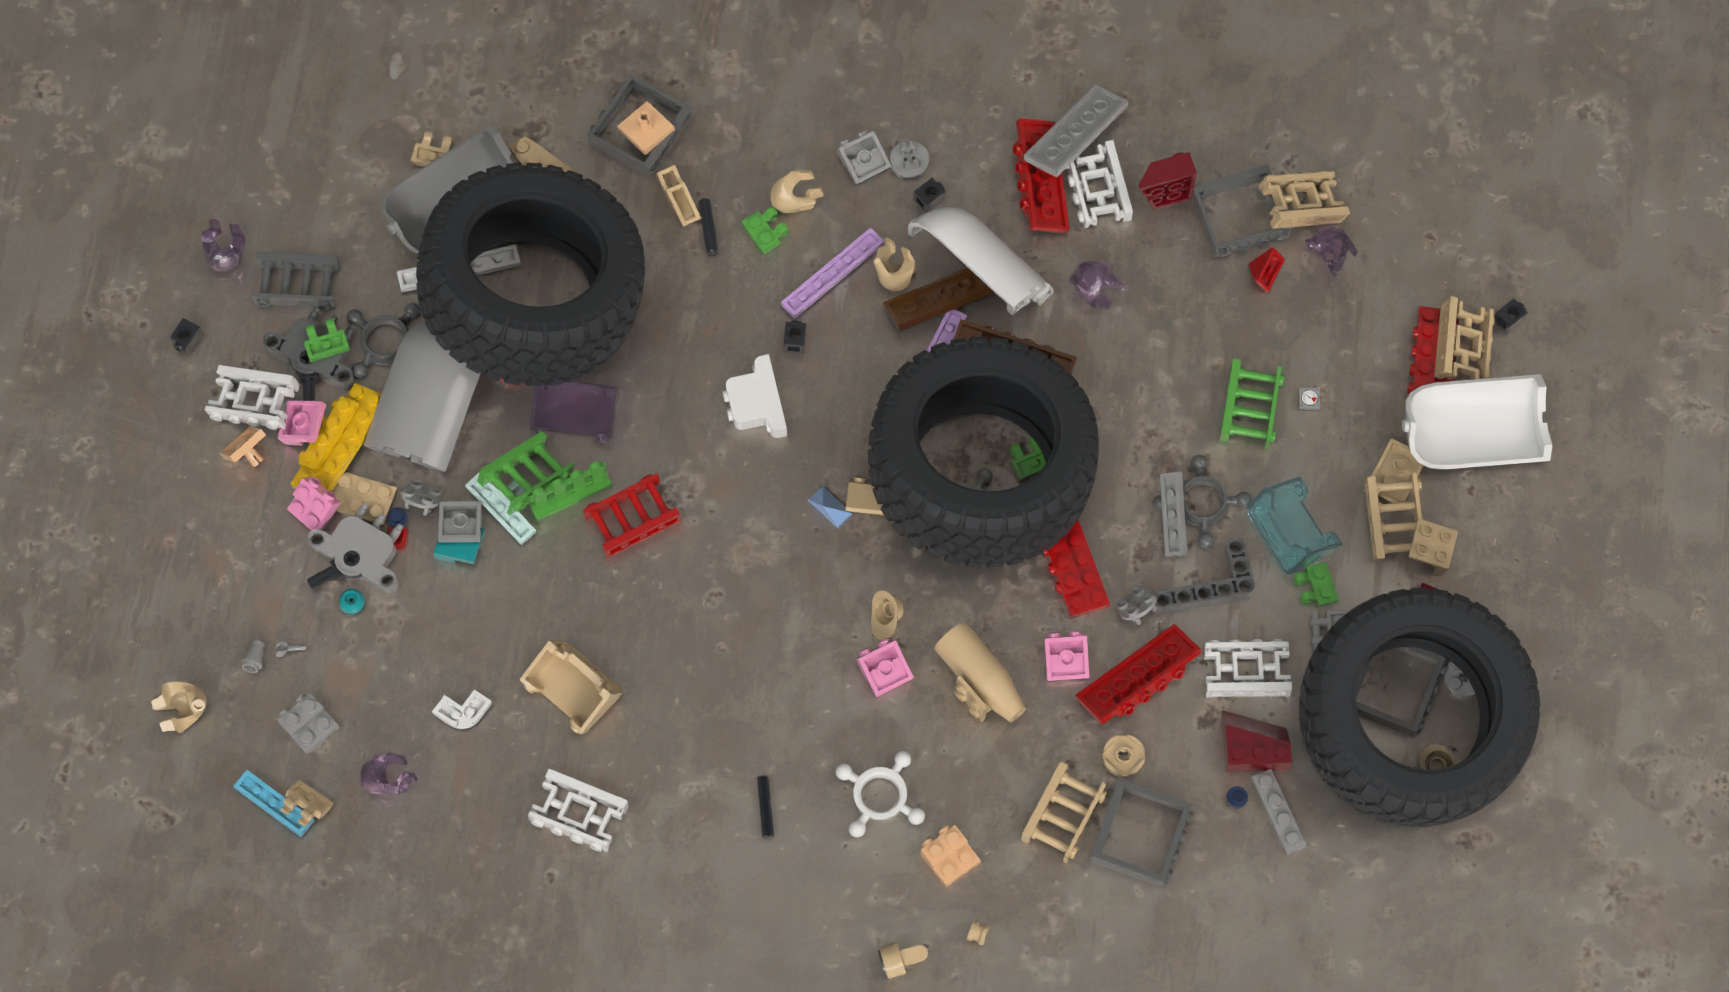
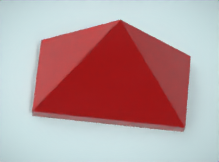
(1266, 268)

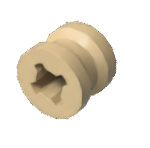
(978, 932)

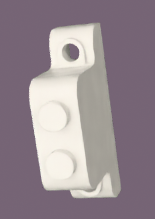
(755, 399)

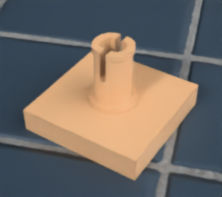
(646, 128)
(244, 445)

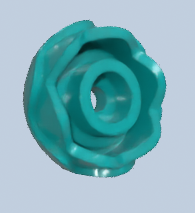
(351, 607)

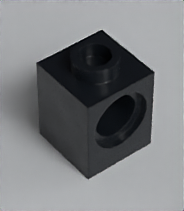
(926, 202)
(1506, 322)
(186, 328)
(794, 345)

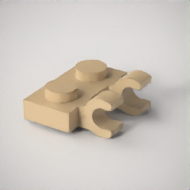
(425, 153)
(307, 798)

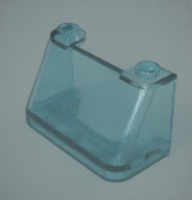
(1289, 527)

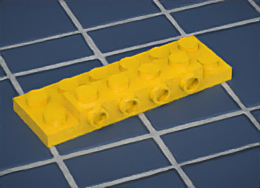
(338, 437)

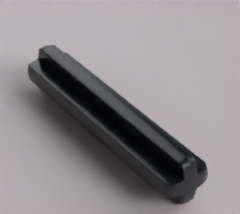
(708, 226)
(765, 806)

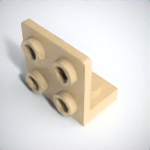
(1433, 545)

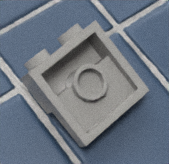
(863, 156)
(460, 521)
(307, 723)

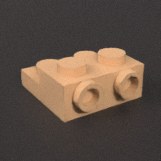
(949, 855)

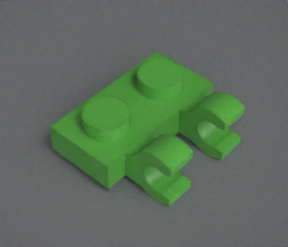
(761, 233)
(325, 345)
(1027, 465)
(1321, 583)

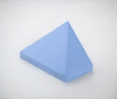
(830, 507)

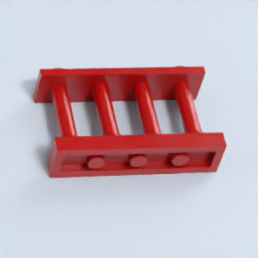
(632, 535)

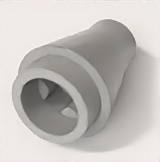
(253, 659)

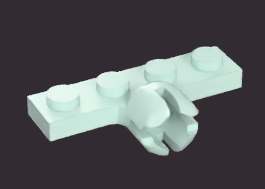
(498, 506)

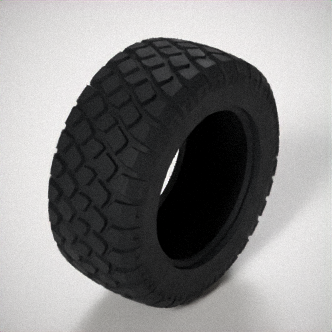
(544, 209)
(994, 381)
(1479, 648)

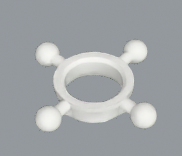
(902, 760)

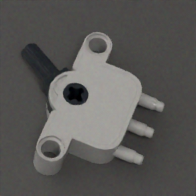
(363, 542)

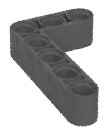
(1212, 588)

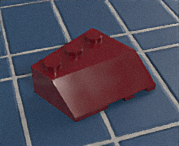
(1169, 180)
(1254, 745)

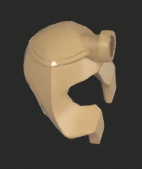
(782, 193)
(894, 276)
(184, 697)

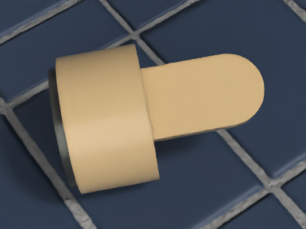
(895, 960)

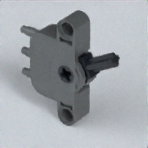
(293, 352)

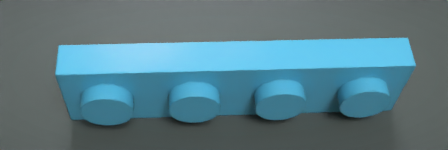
(270, 802)

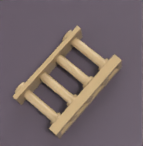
(1376, 509)
(1052, 795)

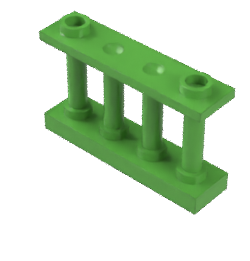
(1232, 409)
(522, 454)

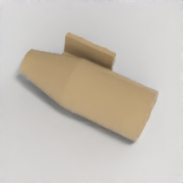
(980, 675)

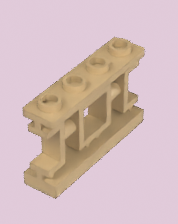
(1303, 214)
(1449, 341)

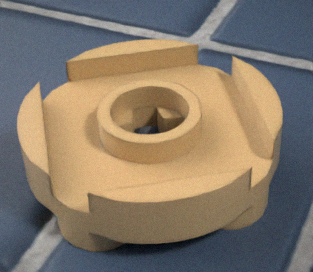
(1123, 744)

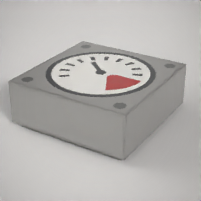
(1309, 398)

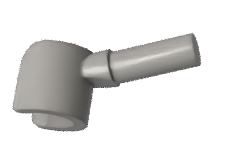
(287, 648)

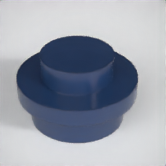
(397, 516)
(1237, 797)

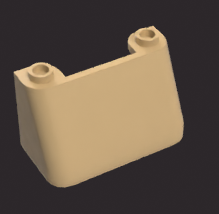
(571, 684)

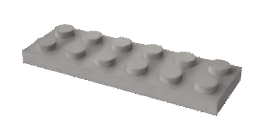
(1076, 130)

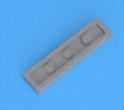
(1173, 514)
(1278, 812)

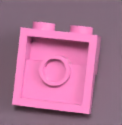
(302, 422)
(313, 503)
(1066, 656)
(884, 666)

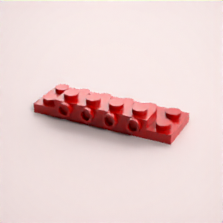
(1041, 192)
(1425, 349)
(1076, 574)
(1139, 675)

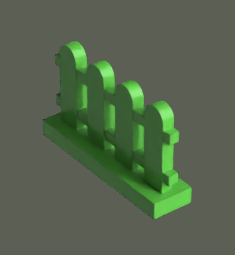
(570, 491)

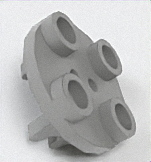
(909, 168)
(421, 496)
(1137, 604)

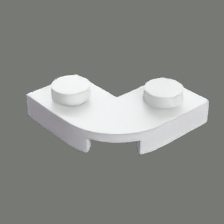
(465, 715)

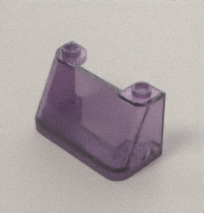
(575, 409)

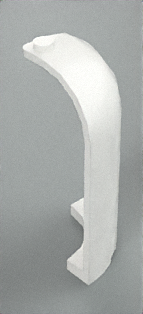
(984, 255)
(1478, 422)

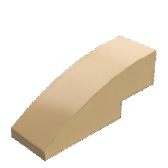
(678, 195)

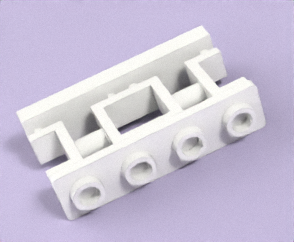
(1112, 181)
(257, 382)
(1251, 684)
(585, 795)

